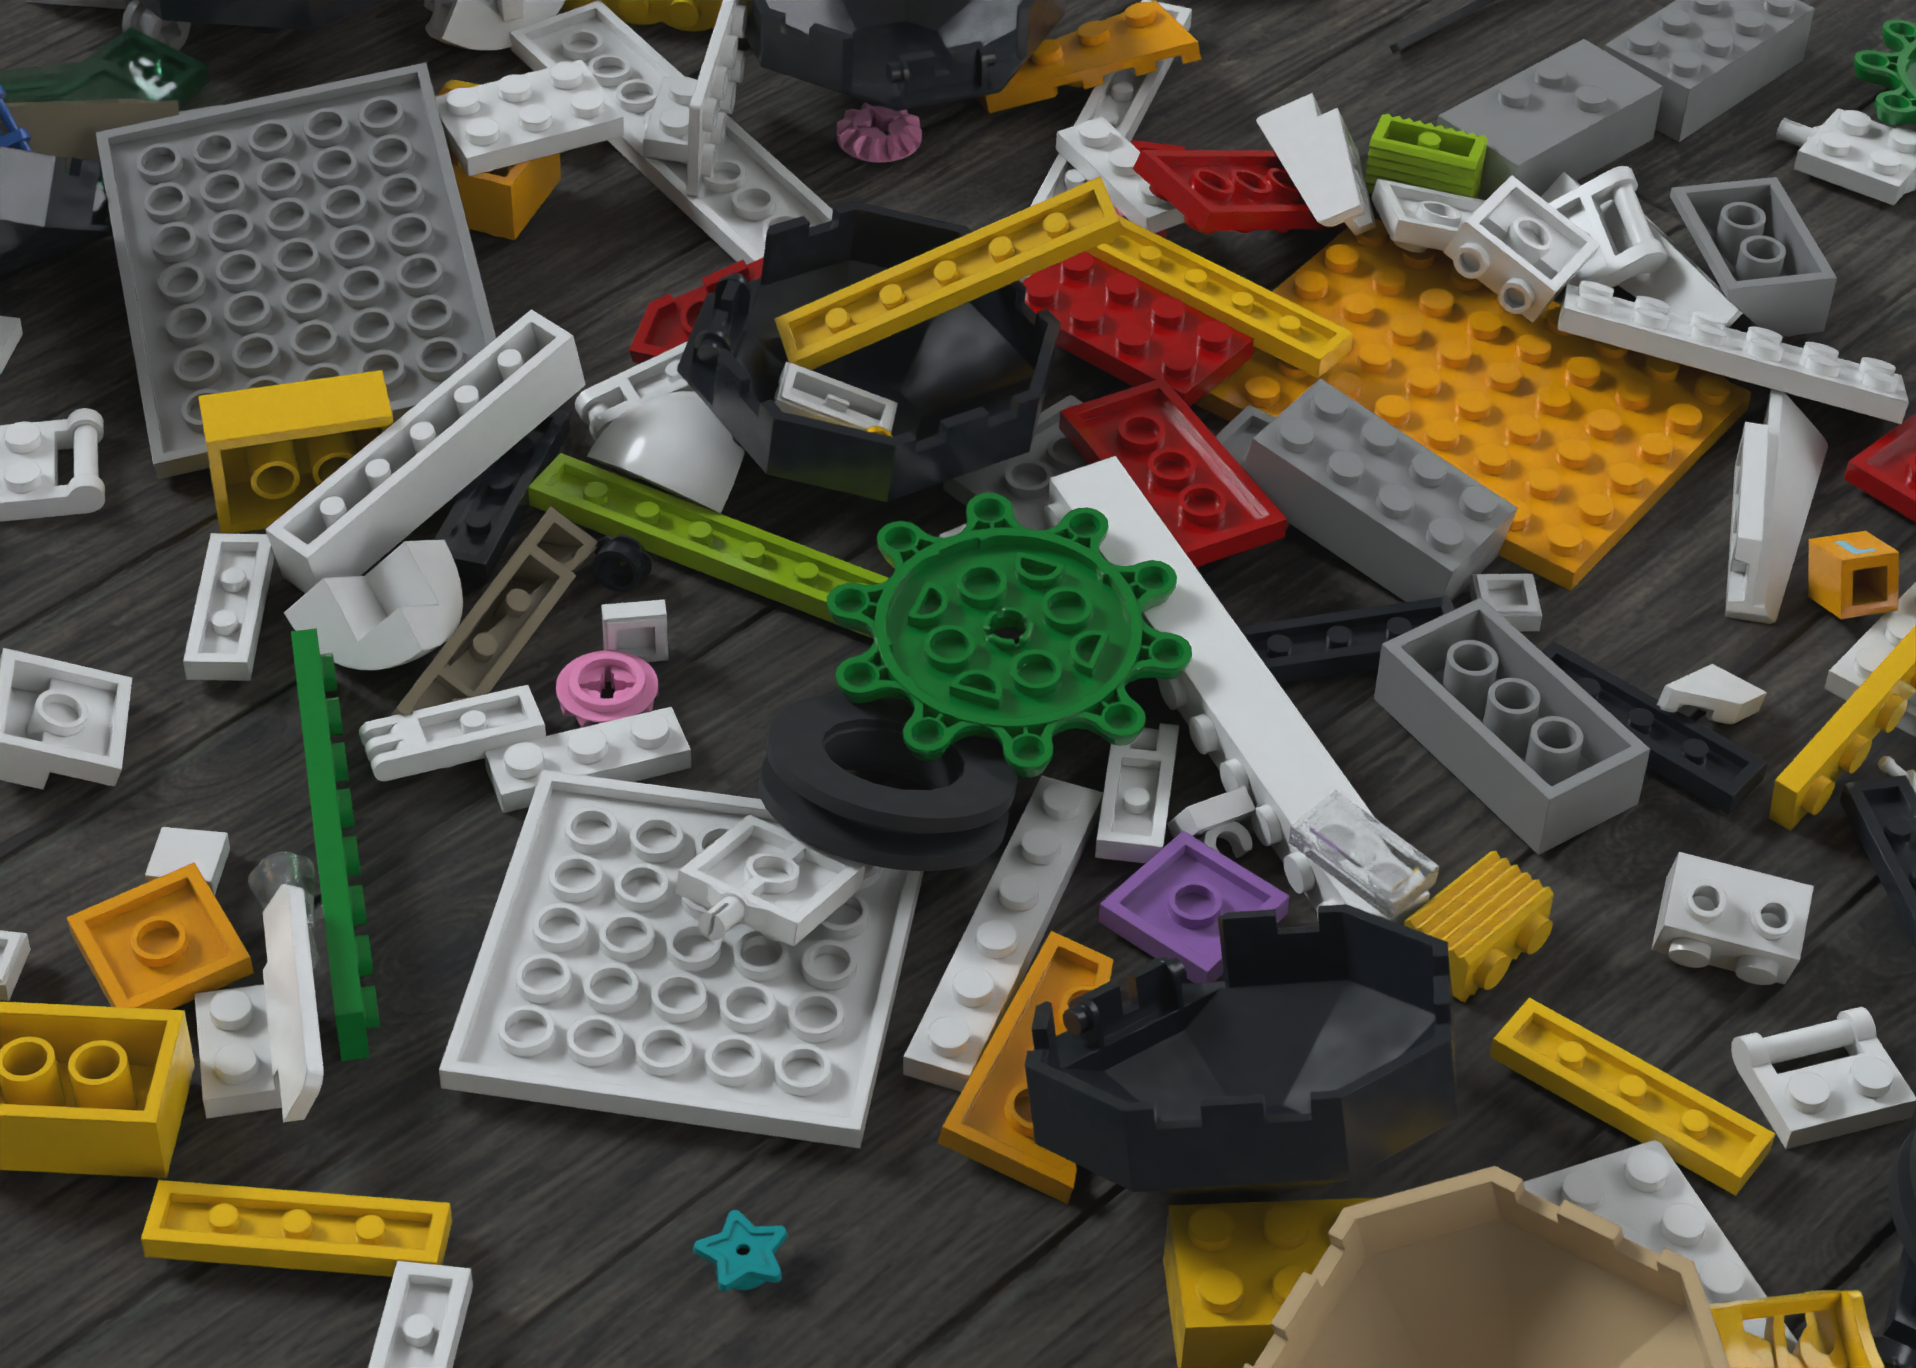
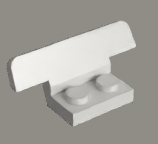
(265, 1038)

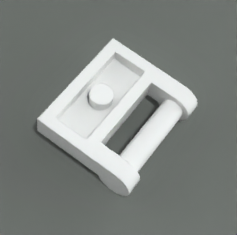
(1584, 210)
(31, 467)
(1827, 1096)

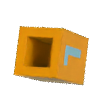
(1853, 574)

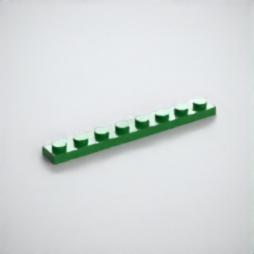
(336, 855)

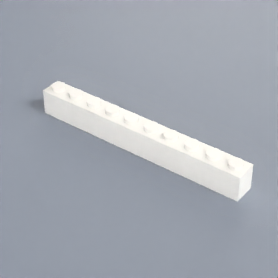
(1226, 690)

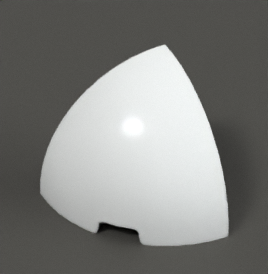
(480, 22)
(675, 447)
(390, 613)

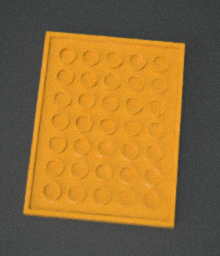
(1534, 413)

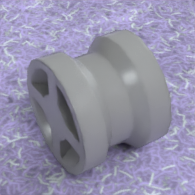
(142, 19)

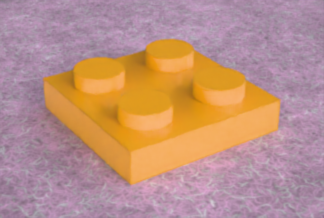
(160, 943)

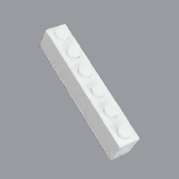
(428, 454)

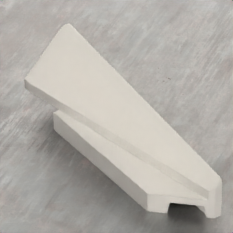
(1321, 162)
(1676, 283)
(1770, 505)

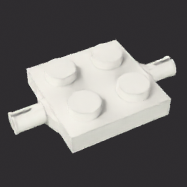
(1856, 154)
(767, 882)

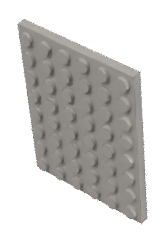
(291, 249)

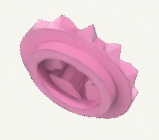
(861, 134)
(583, 679)

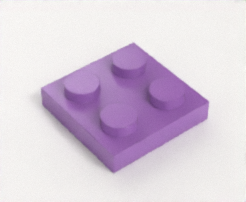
(1176, 903)

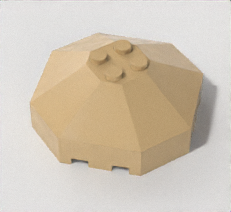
(1490, 1281)

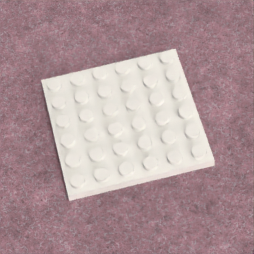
(621, 1005)

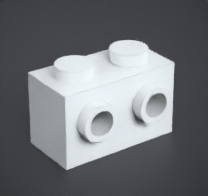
(1732, 919)

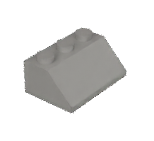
(1760, 252)

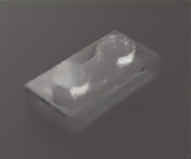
(1363, 854)

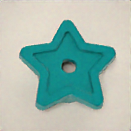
(748, 1270)

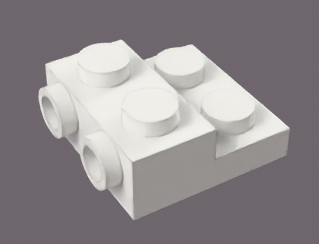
(1520, 249)
(60, 720)

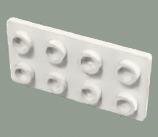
(690, 112)

